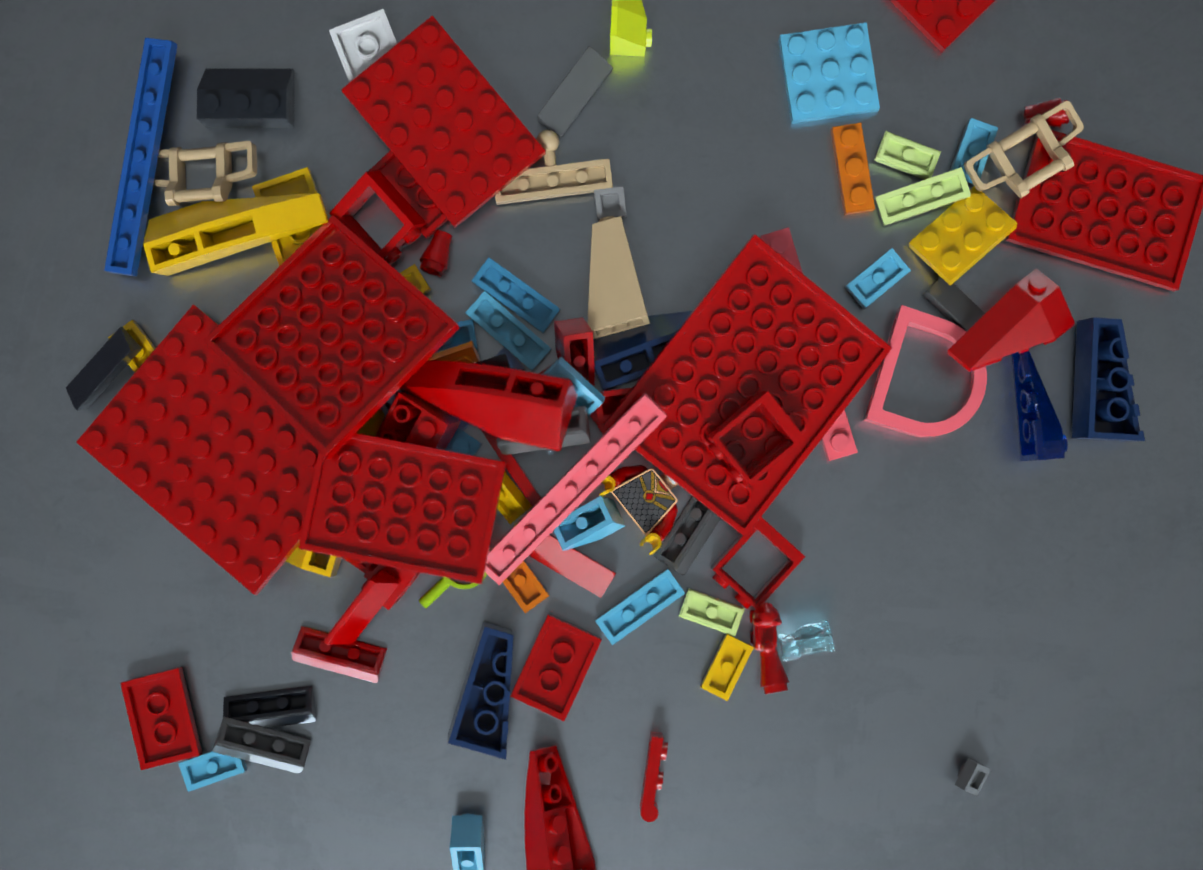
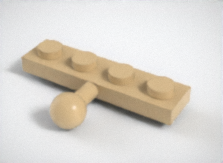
(556, 179)

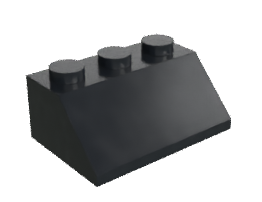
(246, 98)

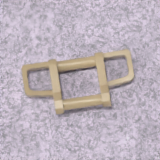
(1054, 148)
(176, 185)

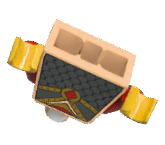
(646, 500)

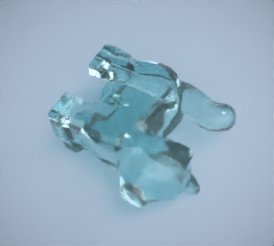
(806, 640)

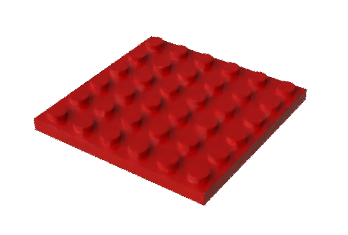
(331, 336)

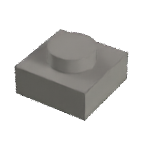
(610, 202)

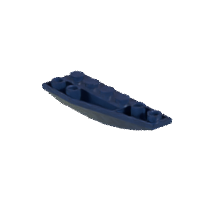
(629, 353)

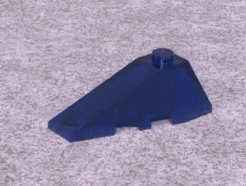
(1037, 423)

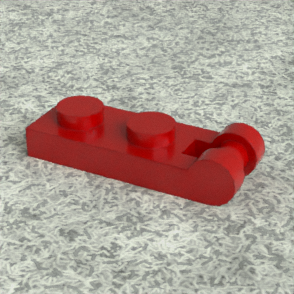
(652, 777)

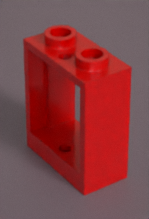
(357, 196)
(778, 418)
(780, 543)

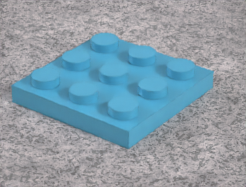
(829, 73)

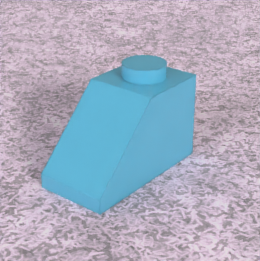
(589, 523)
(467, 842)

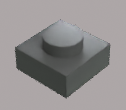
(972, 776)

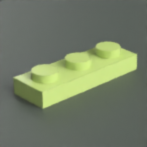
(923, 196)

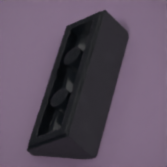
(102, 369)
(272, 707)

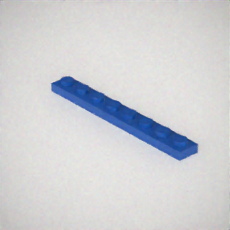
(141, 157)

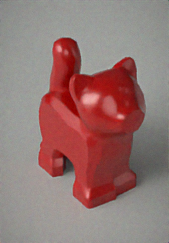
(764, 622)

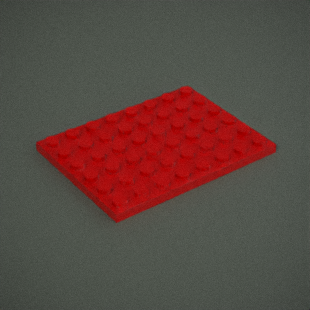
(752, 334)
(208, 454)

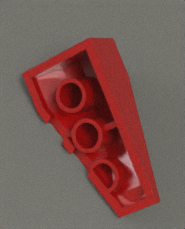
(1024, 317)

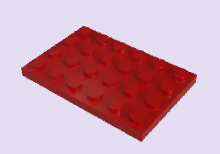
(443, 121)
(1112, 212)
(404, 507)

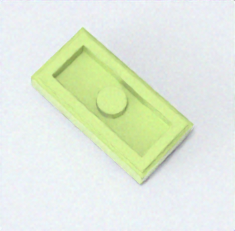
(907, 155)
(711, 612)

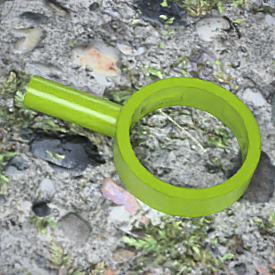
(437, 589)

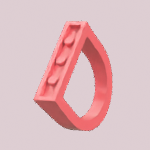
(876, 415)

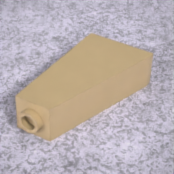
(614, 288)

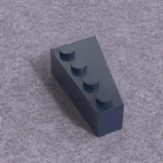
(1102, 384)
(484, 701)

